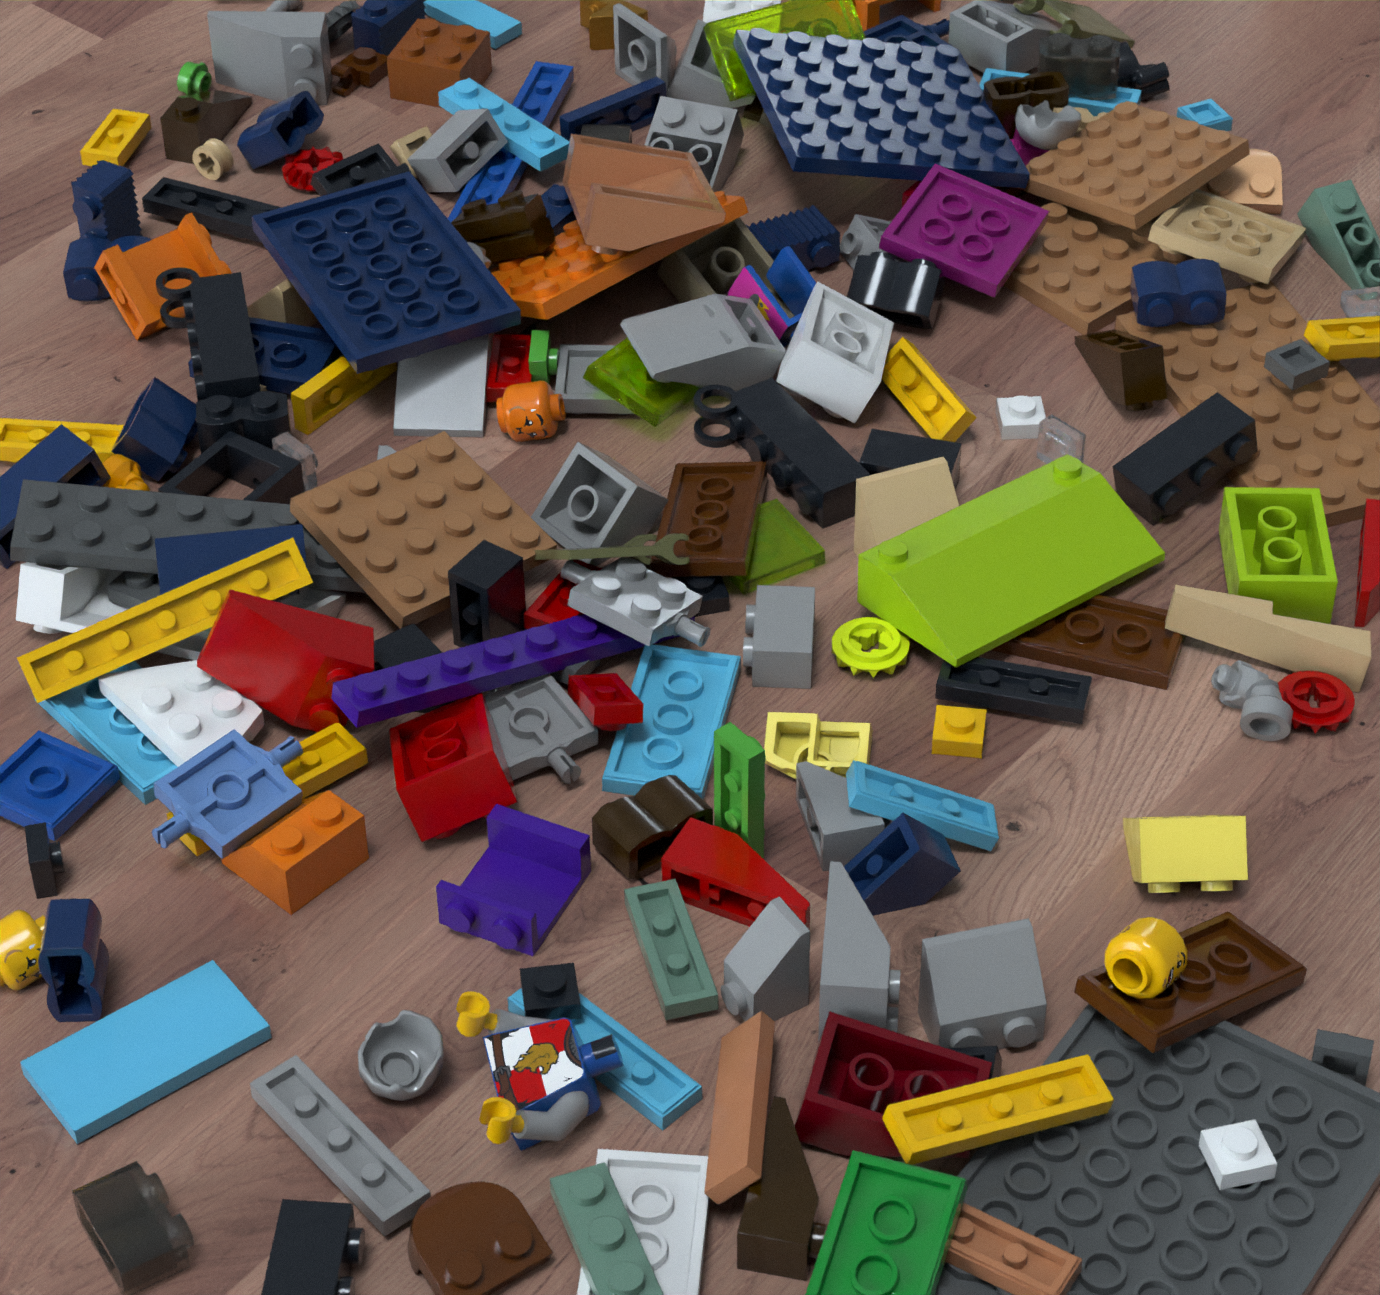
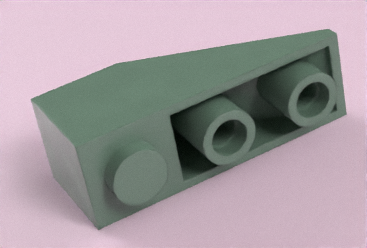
(1343, 233)

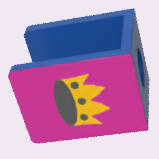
(792, 284)

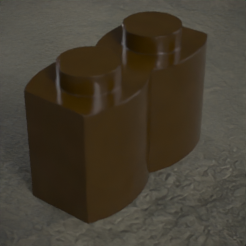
(1008, 93)
(641, 827)

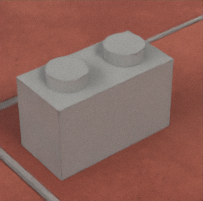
(457, 150)
(782, 637)

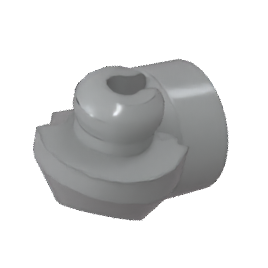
(1263, 709)

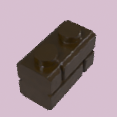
(507, 229)

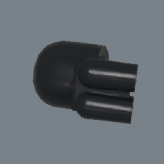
(1148, 78)

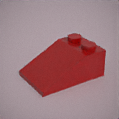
(286, 657)
(450, 767)

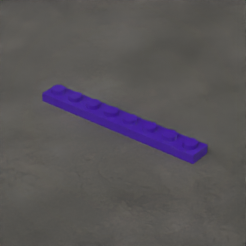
(478, 668)

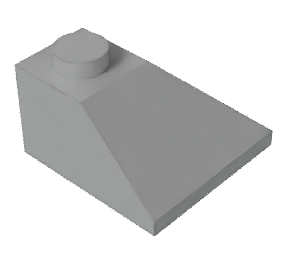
(641, 49)

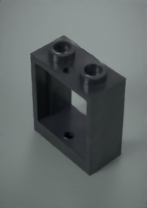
(268, 472)

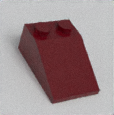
(863, 1071)

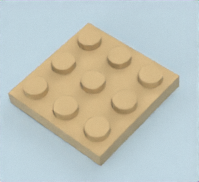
(1228, 234)

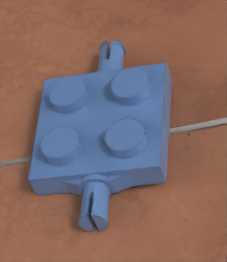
(228, 793)

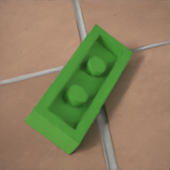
(739, 785)

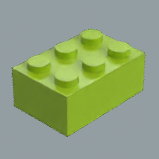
(1279, 550)

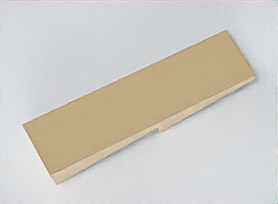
(1253, 630)

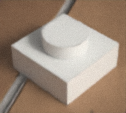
(1019, 417)
(1237, 1154)

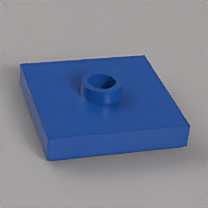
(52, 783)

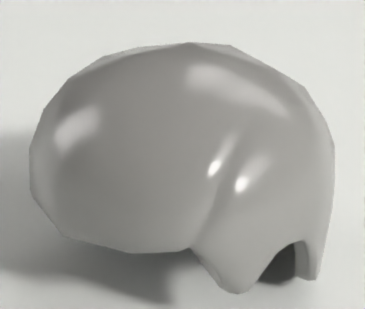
(1046, 128)
(401, 1056)

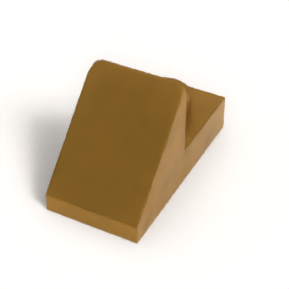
(599, 19)

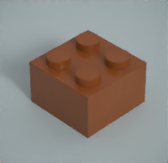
(435, 58)

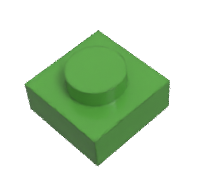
(542, 358)

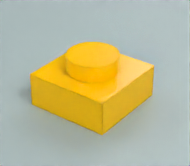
(958, 731)

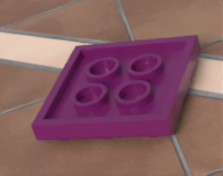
(964, 229)

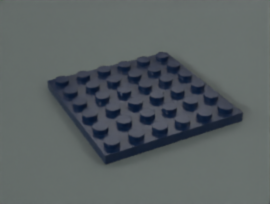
(877, 108)

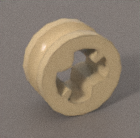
(213, 159)

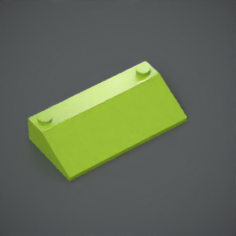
(1006, 561)

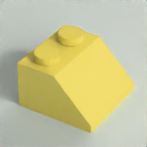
(1187, 850)

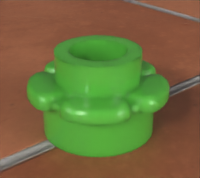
(194, 78)

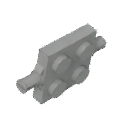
(636, 601)
(540, 727)

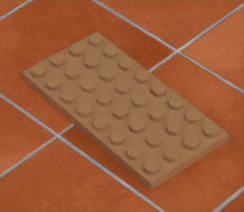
(1305, 436)

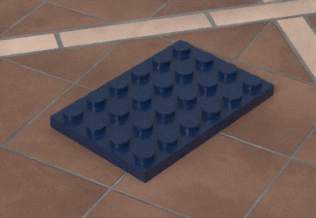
(385, 271)

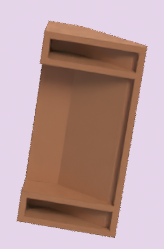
(636, 194)

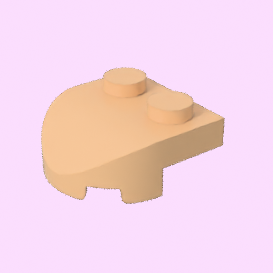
(1251, 182)

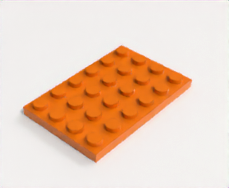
(574, 272)

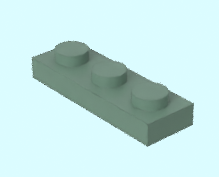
(671, 949)
(603, 1233)

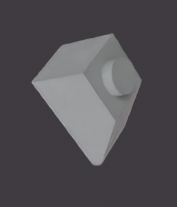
(833, 826)
(769, 965)

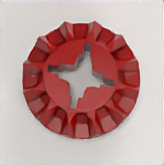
(299, 167)
(1330, 692)

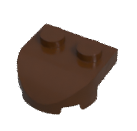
(474, 1240)

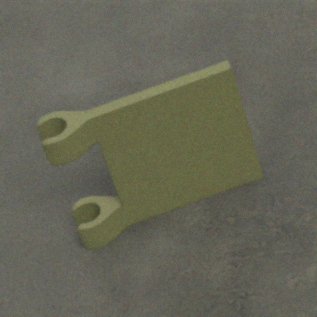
(1076, 19)
(632, 549)

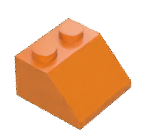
(303, 851)

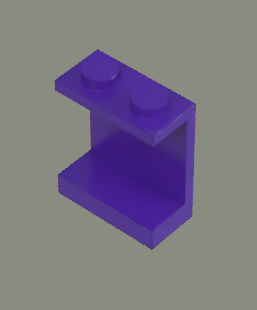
(518, 882)

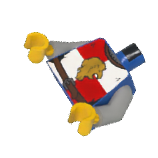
(538, 1072)

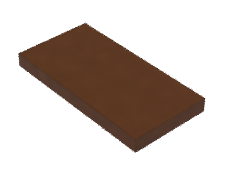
(720, 514)
(1107, 640)
(1224, 975)

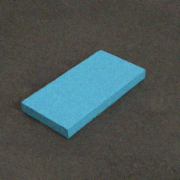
(684, 703)
(110, 735)
(145, 1051)

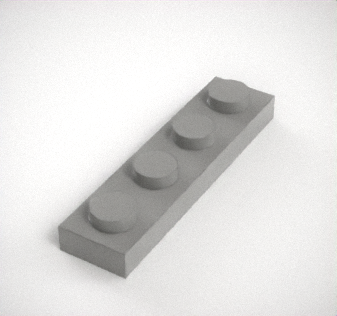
(340, 1144)

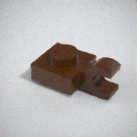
(360, 67)

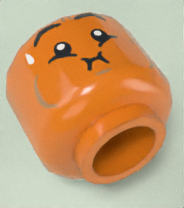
(530, 411)

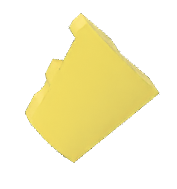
(804, 738)

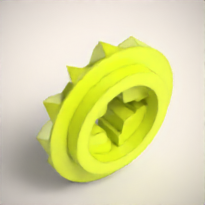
(864, 633)

